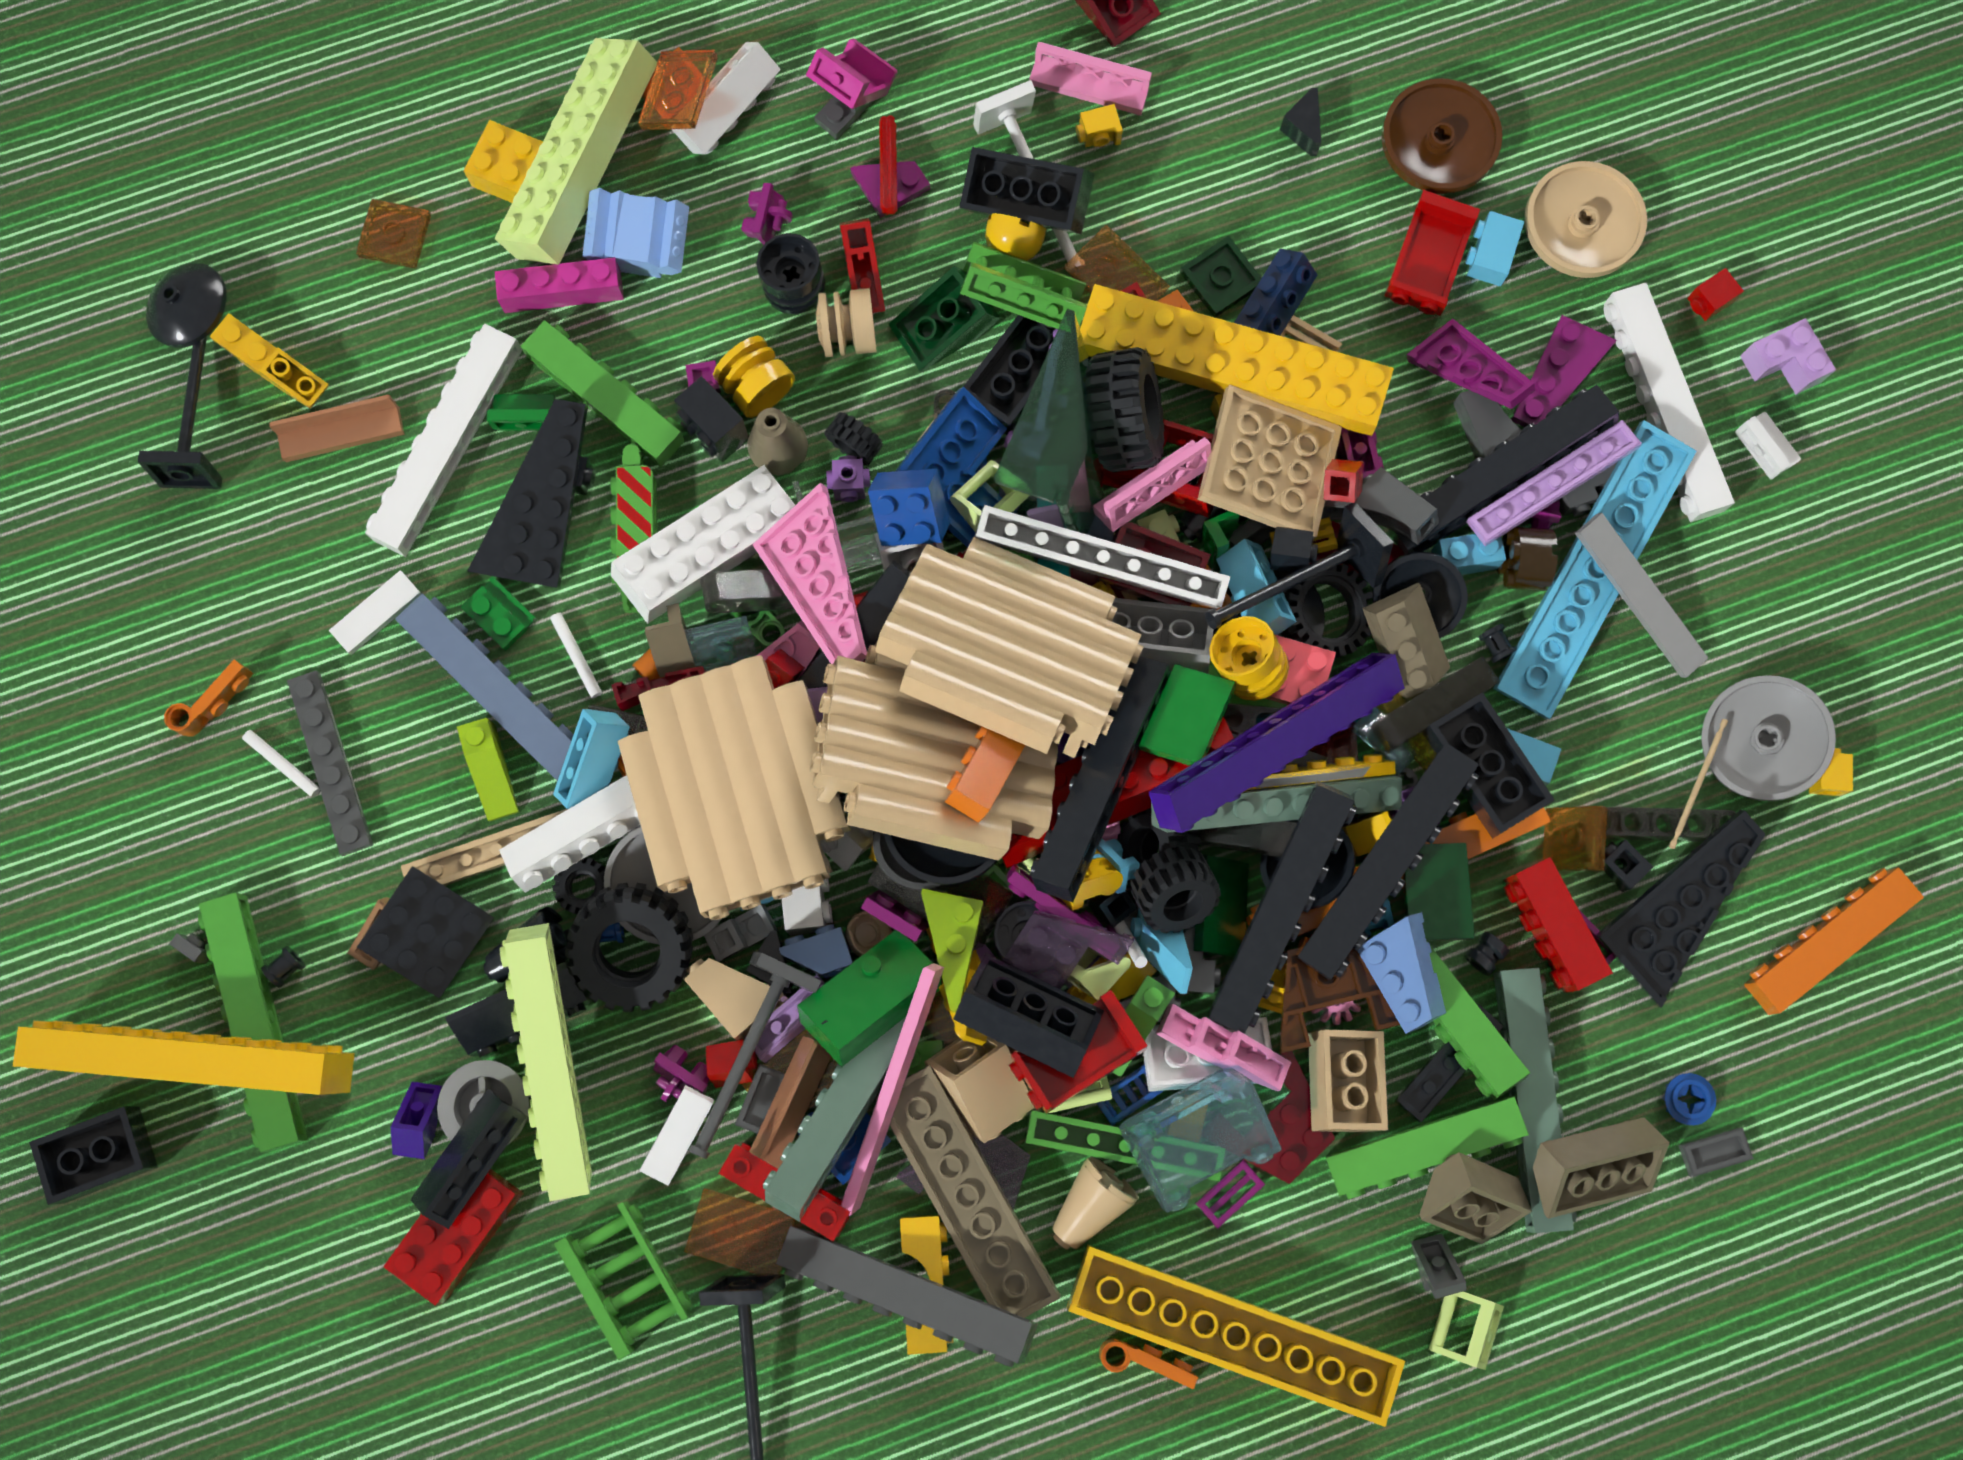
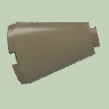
(777, 442)

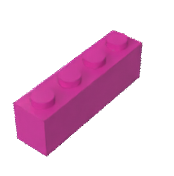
(559, 285)

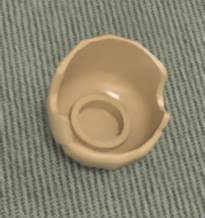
(865, 932)

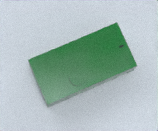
(865, 998)

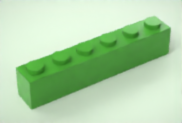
(604, 394)
(1475, 1038)
(1081, 1138)
(1426, 1146)

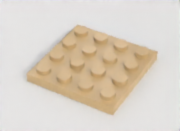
(1269, 461)

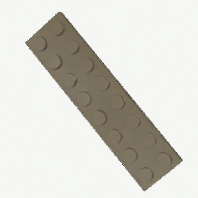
(969, 1198)

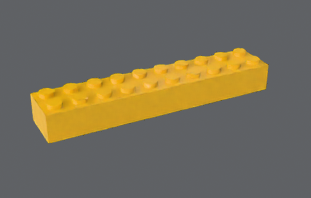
(1223, 353)
(185, 1057)
(1236, 1335)

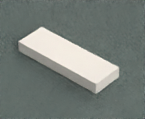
(375, 612)
(676, 1135)

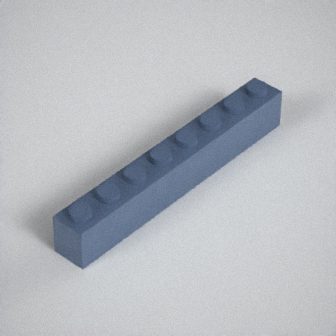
(487, 682)

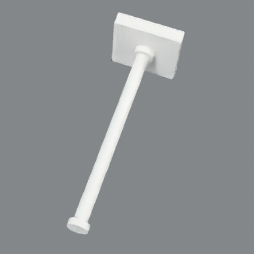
(1005, 109)

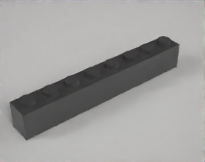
(907, 1294)

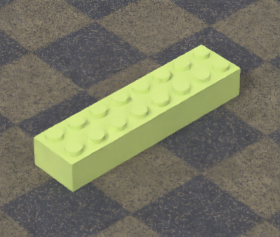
(576, 150)
(548, 1062)

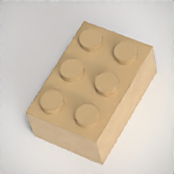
(1347, 1081)

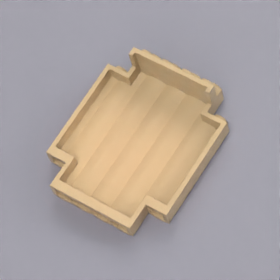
(1010, 646)
(900, 756)
(731, 788)

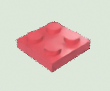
(1307, 669)

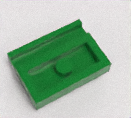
(498, 613)

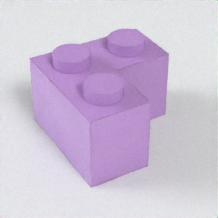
(1794, 352)

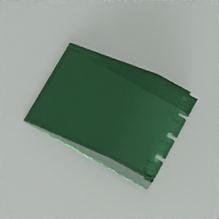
(1052, 442)

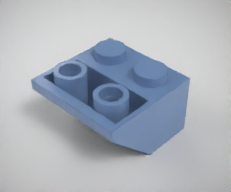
(821, 954)

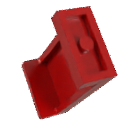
(1431, 253)
(1111, 1047)

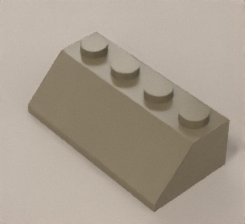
(1598, 1166)

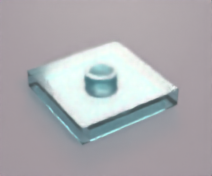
(721, 643)

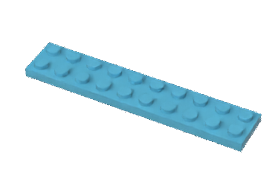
(1580, 590)

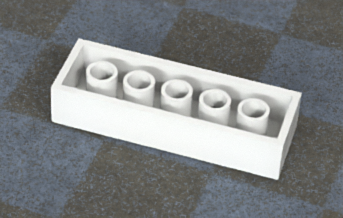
(699, 543)

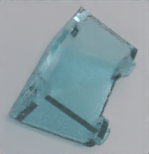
(1199, 1135)

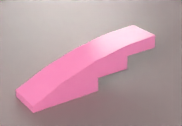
(1223, 1047)

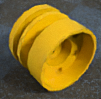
(753, 376)
(1251, 656)

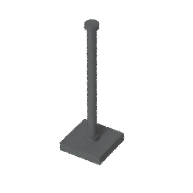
(781, 976)

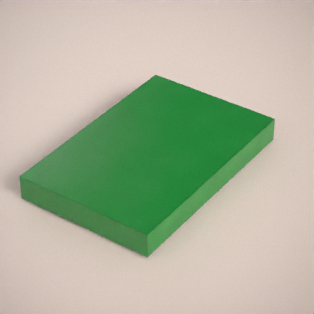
(1187, 715)

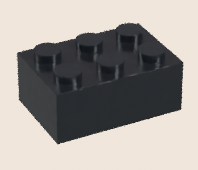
(93, 1155)

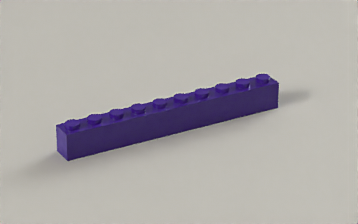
(1275, 742)

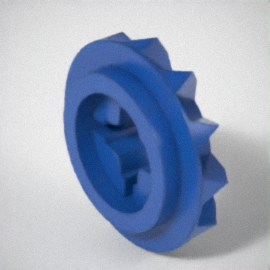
(1699, 1088)

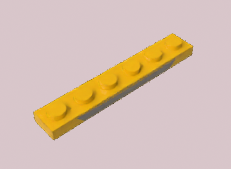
(1318, 770)

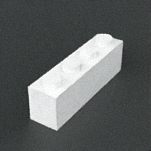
(729, 95)

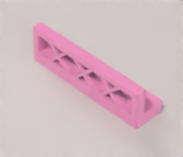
(1089, 80)
(1153, 484)

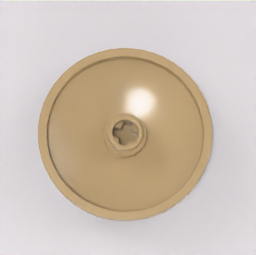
(1585, 219)

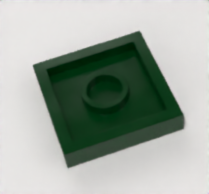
(1221, 276)

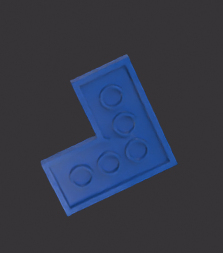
(956, 447)

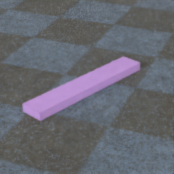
(1554, 483)

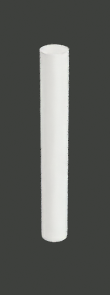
(576, 655)
(281, 763)
(1134, 951)

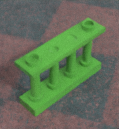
(1021, 286)
(591, 1279)

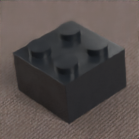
(711, 419)

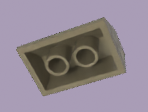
(1406, 628)
(1473, 1199)

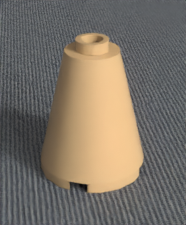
(1092, 1204)

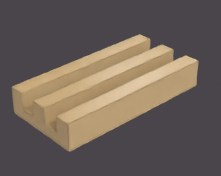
(1312, 332)

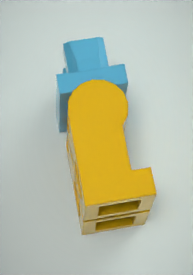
(1106, 873)

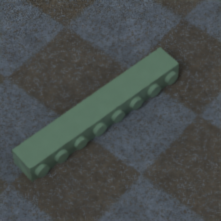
(1288, 802)
(1525, 1031)
(830, 1127)

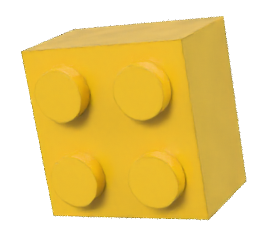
(501, 160)

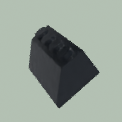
(1028, 1015)
(489, 1022)

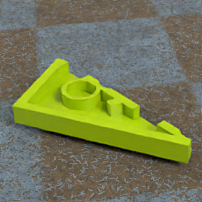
(954, 931)

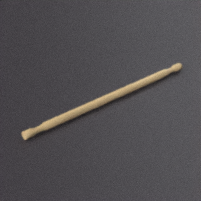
(1698, 783)

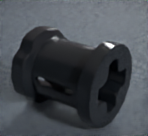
(1497, 643)
(283, 967)

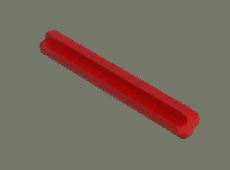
(888, 165)

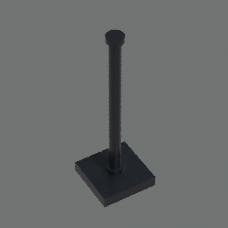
(184, 467)
(1358, 542)
(744, 1291)

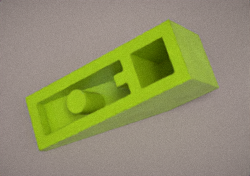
(488, 768)

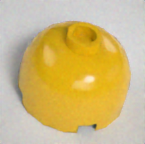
(1014, 236)

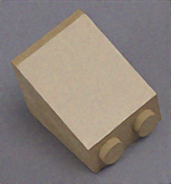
(729, 995)
(982, 1086)

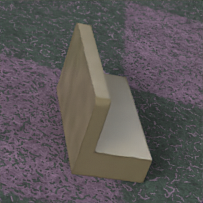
(669, 643)

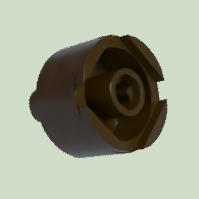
(1529, 559)

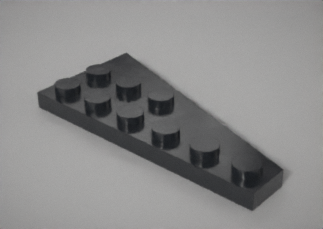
(534, 519)
(1675, 914)

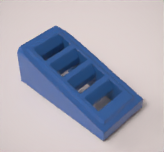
(1107, 1108)

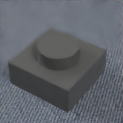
(191, 946)

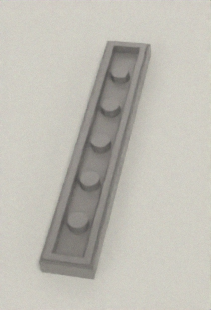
(1641, 595)

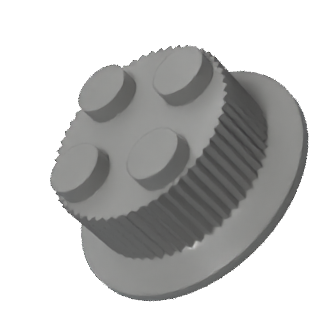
(468, 1085)

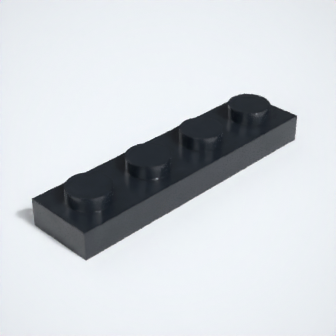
(1435, 1079)

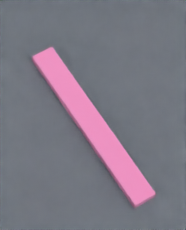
(892, 1087)

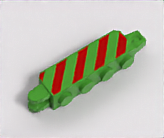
(634, 509)

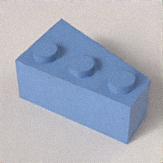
(1405, 973)

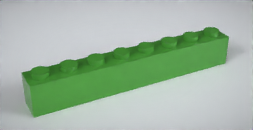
(249, 1012)

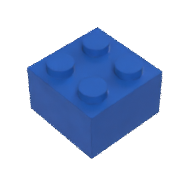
(909, 507)

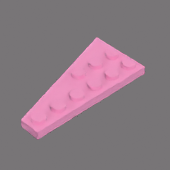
(812, 572)

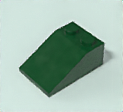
(942, 321)

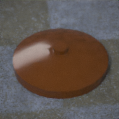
(1441, 136)

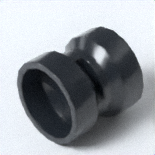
(1487, 953)

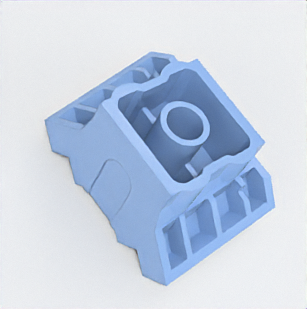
(636, 230)

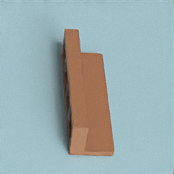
(338, 428)
(791, 1101)

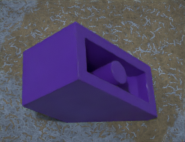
(416, 1121)

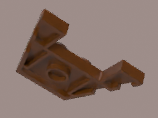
(1309, 991)

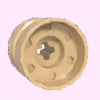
(846, 322)

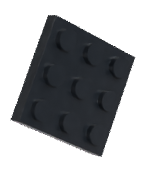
(425, 932)

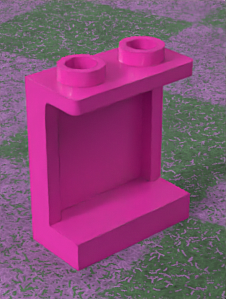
(854, 75)

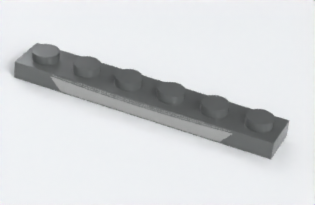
(330, 763)

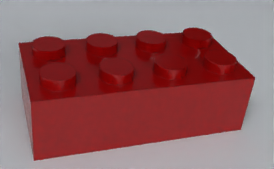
(1556, 926)
(437, 1258)

